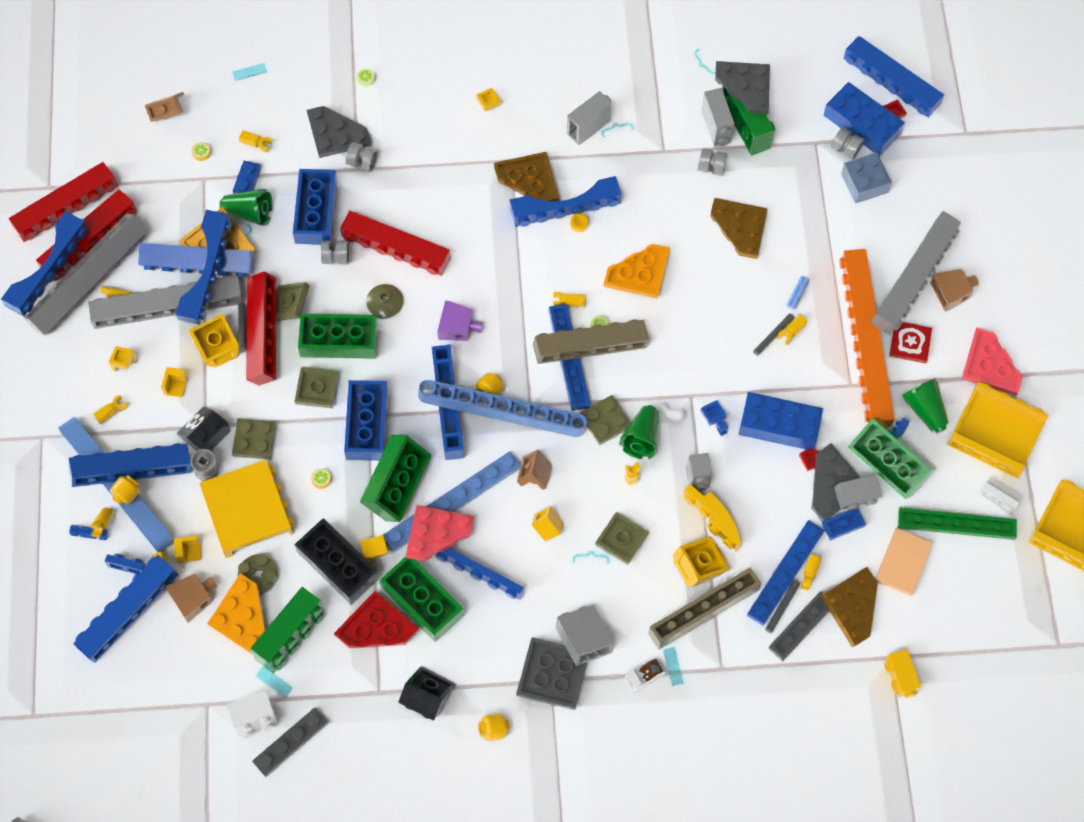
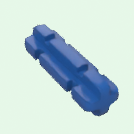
(86, 531)

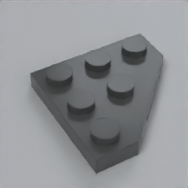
(746, 83)
(335, 132)
(829, 471)

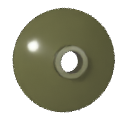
(384, 308)

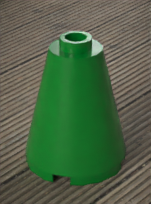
(249, 205)
(928, 405)
(642, 434)

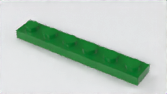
(957, 523)

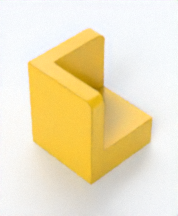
(121, 358)
(174, 382)
(547, 523)
(373, 548)
(187, 549)

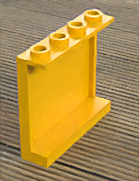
(998, 429)
(246, 506)
(1062, 525)

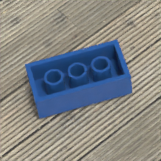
(864, 117)
(315, 206)
(366, 420)
(780, 421)

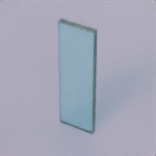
(249, 71)
(673, 666)
(274, 682)

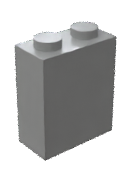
(589, 117)
(717, 117)
(584, 634)

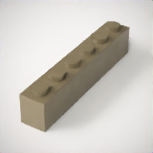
(590, 341)
(704, 608)

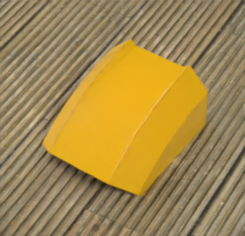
(215, 341)
(700, 561)

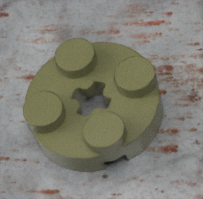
(260, 563)

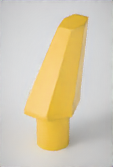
(110, 292)

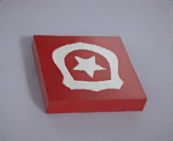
(911, 342)

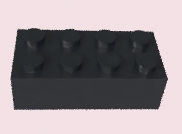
(337, 561)

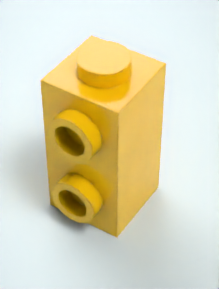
(903, 674)

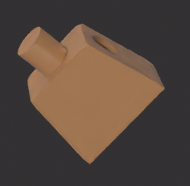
(953, 287)
(191, 595)

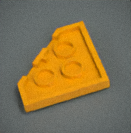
(639, 272)
(240, 613)

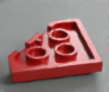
(376, 625)

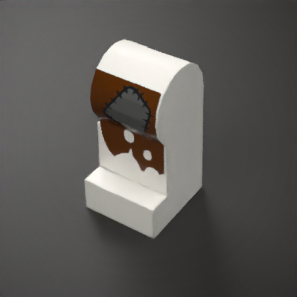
(644, 675)

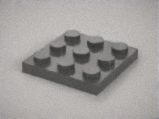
(550, 675)

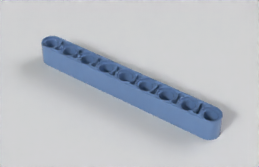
(509, 415)
(137, 510)

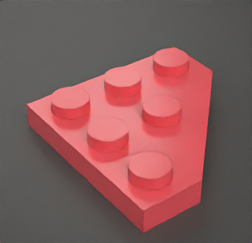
(991, 364)
(436, 531)

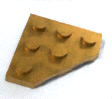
(528, 176)
(740, 225)
(235, 238)
(853, 605)

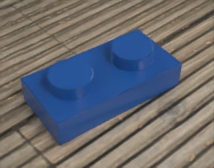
(247, 177)
(843, 524)
(120, 563)

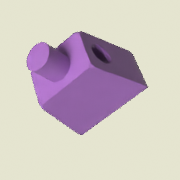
(457, 322)

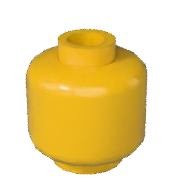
(490, 383)
(124, 490)
(493, 727)

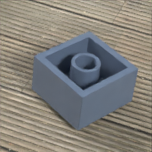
(866, 178)

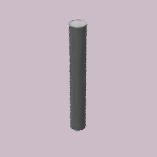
(242, 327)
(773, 334)
(782, 606)

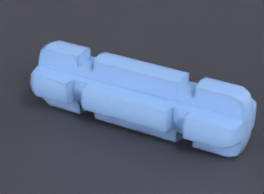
(797, 292)

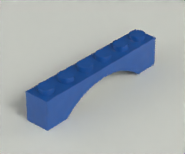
(531, 210)
(23, 294)
(193, 303)
(448, 418)

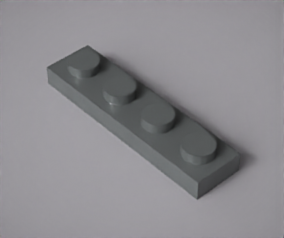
(799, 628)
(290, 742)

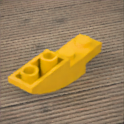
(720, 521)

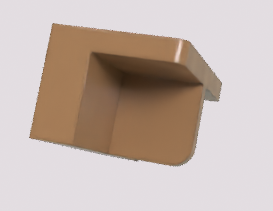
(164, 107)
(534, 469)

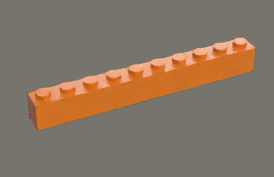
(867, 337)

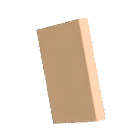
(903, 561)

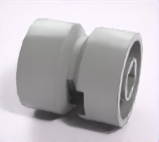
(846, 142)
(361, 156)
(712, 161)
(334, 252)
(204, 465)

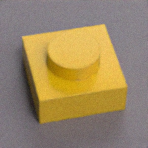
(488, 99)

